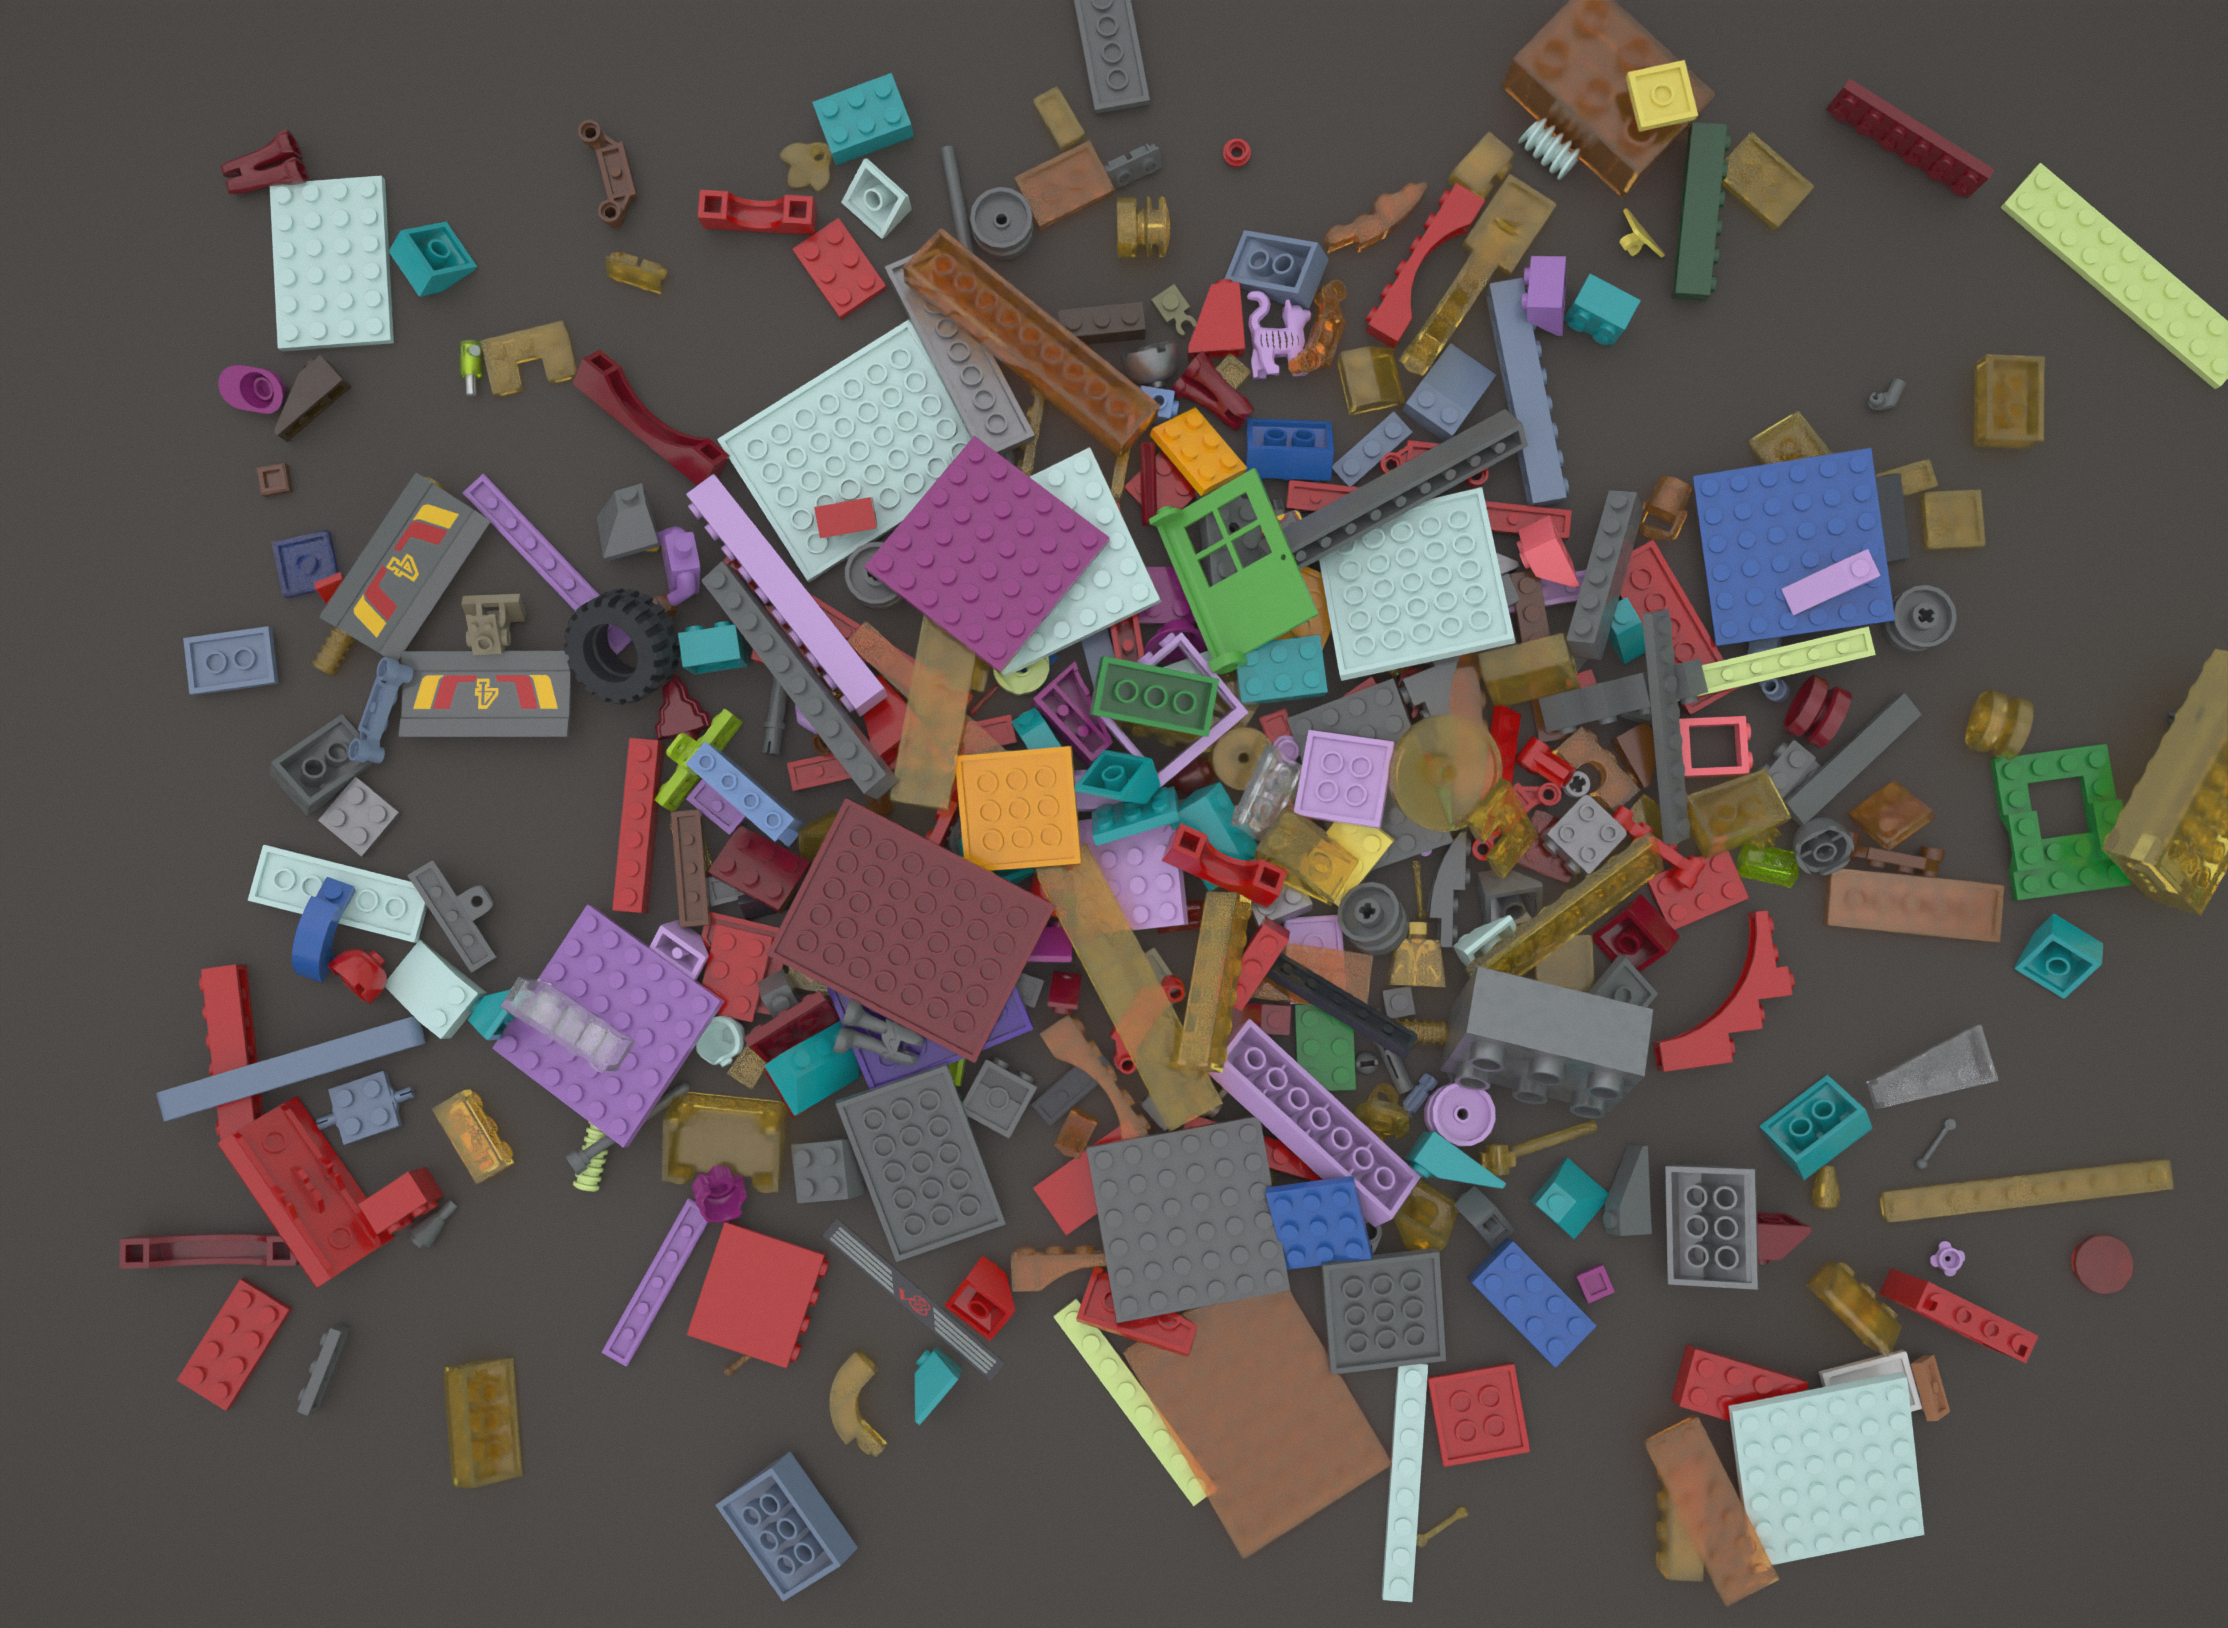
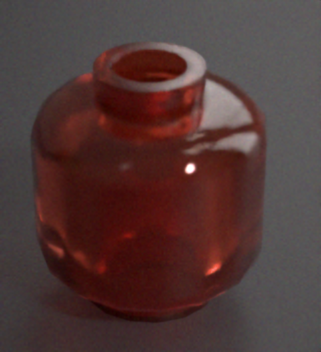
(1194, 776)

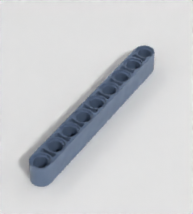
(290, 1068)

